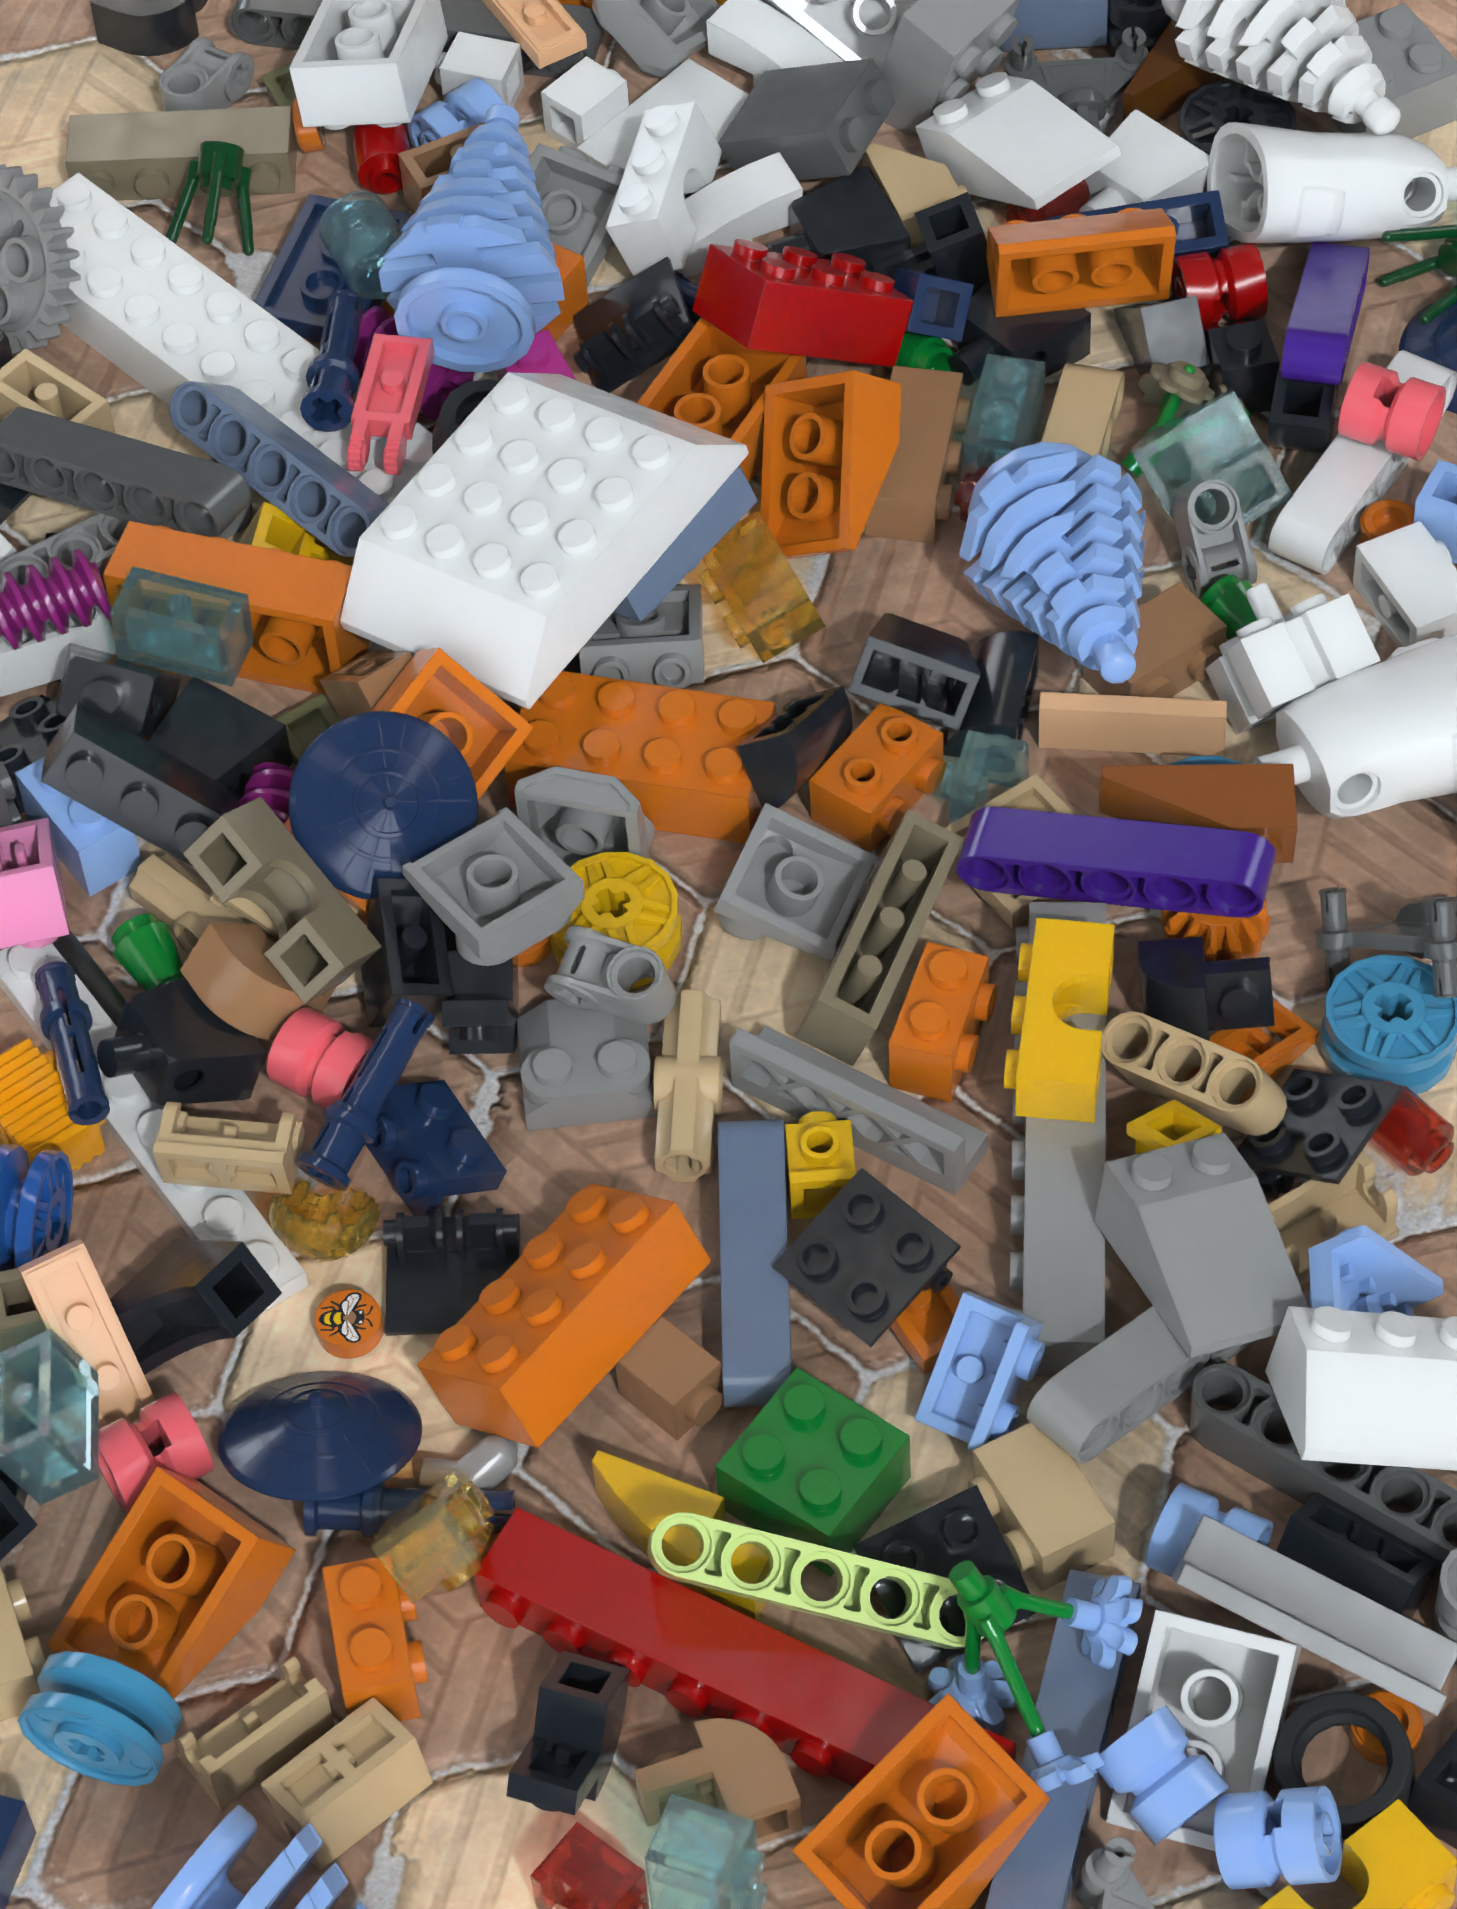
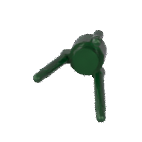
(218, 172)
(1445, 259)

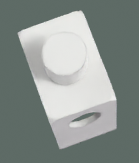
(1151, 166)

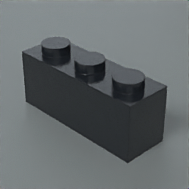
(133, 782)

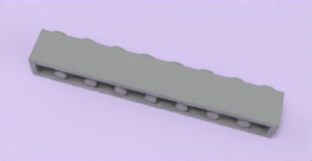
(1063, 1179)

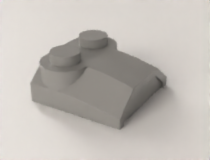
(657, 31)
(583, 814)
(793, 884)
(497, 889)
(582, 1067)

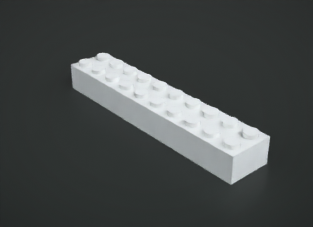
(180, 322)

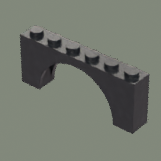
(174, 1304)

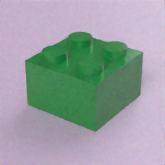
(814, 1467)

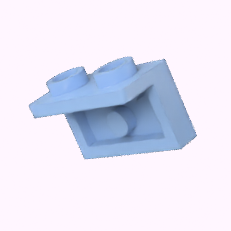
(1368, 1275)
(981, 1371)

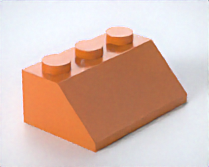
(1080, 261)

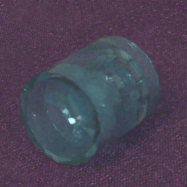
(357, 236)

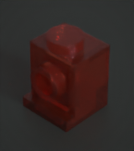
(588, 1875)

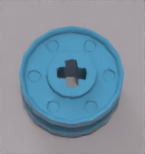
(1389, 1024)
(100, 1718)

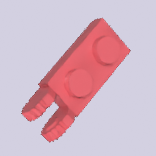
(389, 399)

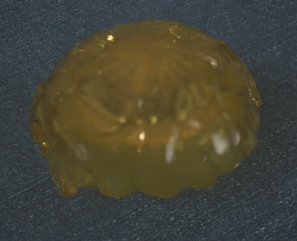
(323, 1225)

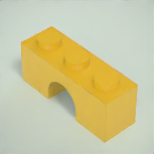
(1066, 976)
(1391, 1866)

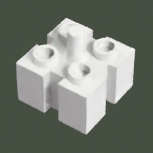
(1287, 655)

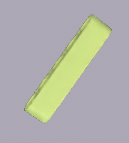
(783, 1587)

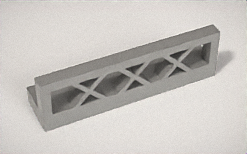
(881, 1117)
(1317, 1613)

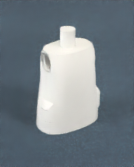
(1324, 184)
(1375, 733)

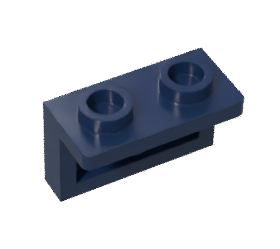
(432, 1147)

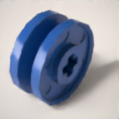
(33, 1204)

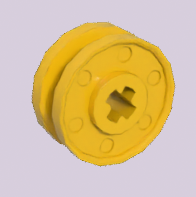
(628, 902)

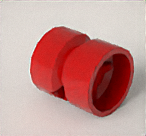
(1224, 285)

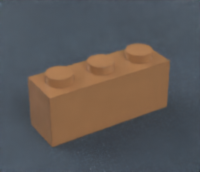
(916, 483)

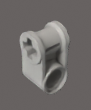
(205, 78)
(1215, 541)
(601, 971)

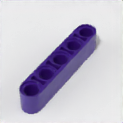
(1325, 313)
(1116, 861)

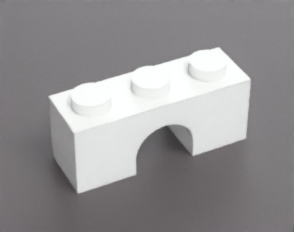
(668, 159)

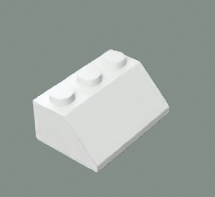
(1368, 1386)

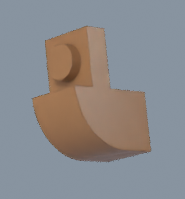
(240, 981)
(729, 1768)

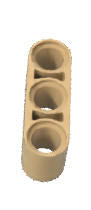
(1086, 408)
(1212, 1091)

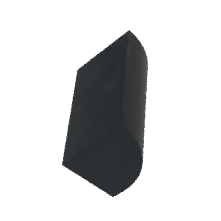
(1004, 690)
(795, 744)
(1358, 1555)

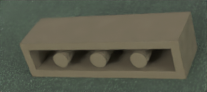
(151, 151)
(880, 938)

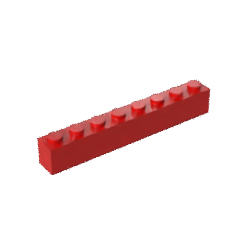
(695, 1649)

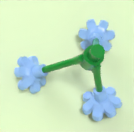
(983, 1687)

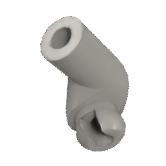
(484, 1464)

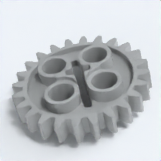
(32, 262)

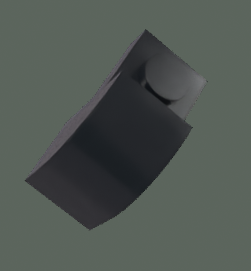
(146, 25)
(952, 245)
(1302, 415)
(1202, 994)
(482, 1007)
(573, 1735)

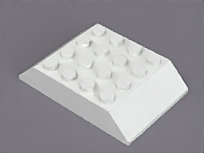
(530, 529)

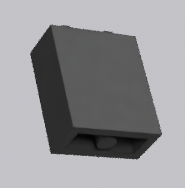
(812, 116)

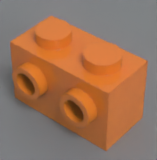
(877, 776)
(940, 1022)
(371, 1638)

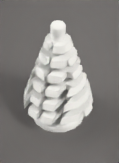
(1291, 50)

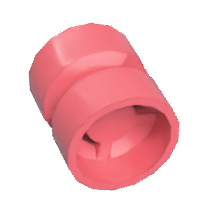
(1393, 411)
(316, 1056)
(126, 1447)

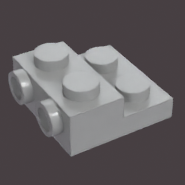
(576, 201)
(658, 650)

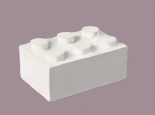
(367, 61)

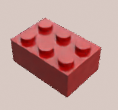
(802, 303)

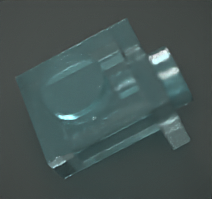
(983, 761)

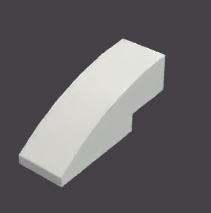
(762, 39)
(740, 207)

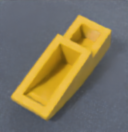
(643, 1498)

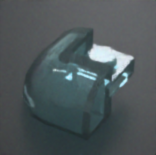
(1209, 445)

